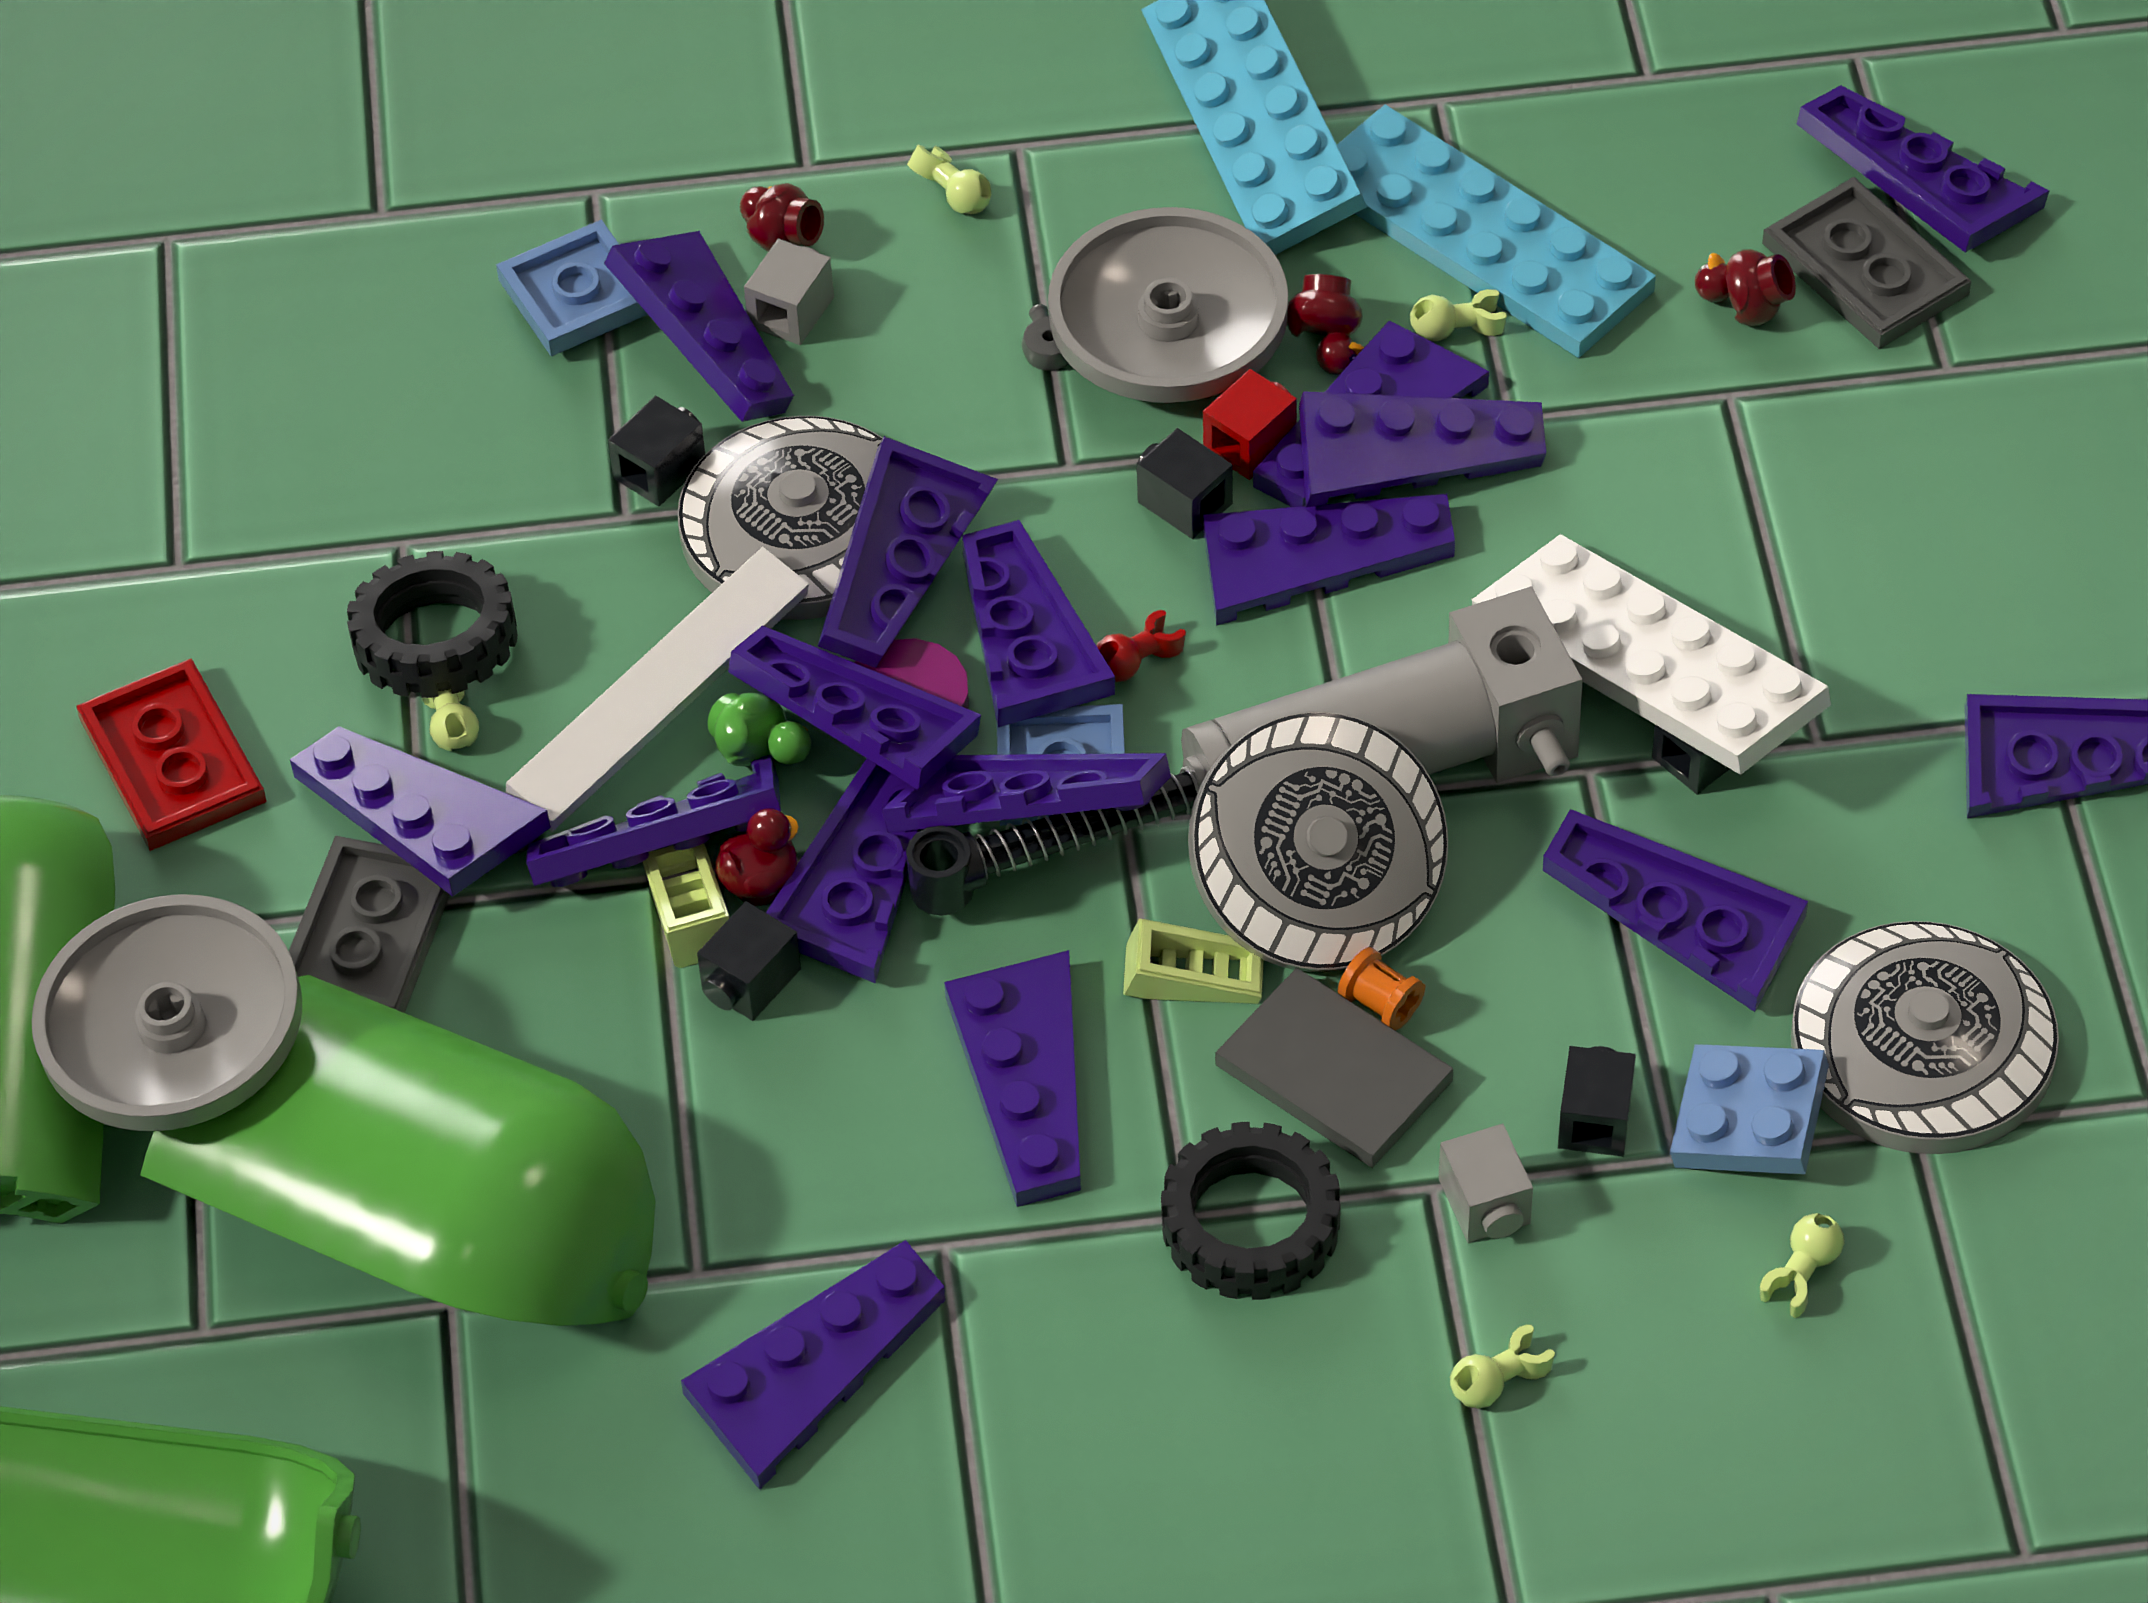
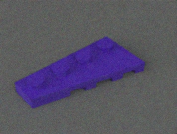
(1920, 170)
(702, 316)
(1390, 364)
(2051, 749)
(1027, 786)
(654, 825)
(849, 879)
(1022, 1061)

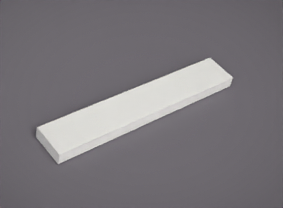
(657, 688)

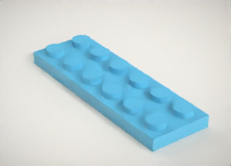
(1256, 117)
(1491, 233)

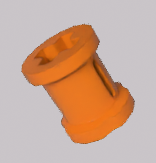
(1381, 988)

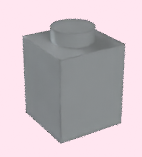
(789, 291)
(1485, 1183)

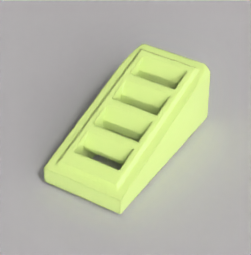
(687, 904)
(1188, 984)

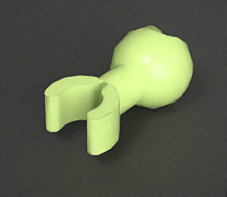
(965, 189)
(1437, 317)
(452, 723)
(1812, 1248)
(1481, 1379)

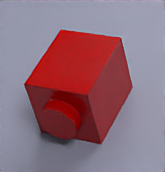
(1248, 421)

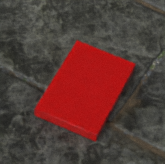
(171, 754)

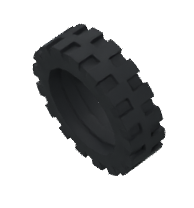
(440, 664)
(1258, 1268)

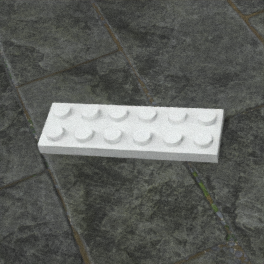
(1666, 657)

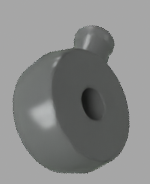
(1039, 344)

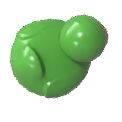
(755, 727)

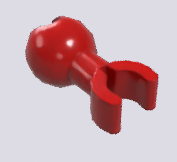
(1125, 653)

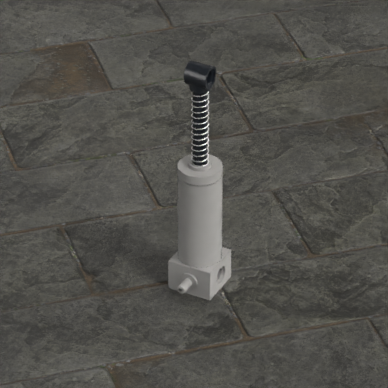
(1489, 693)

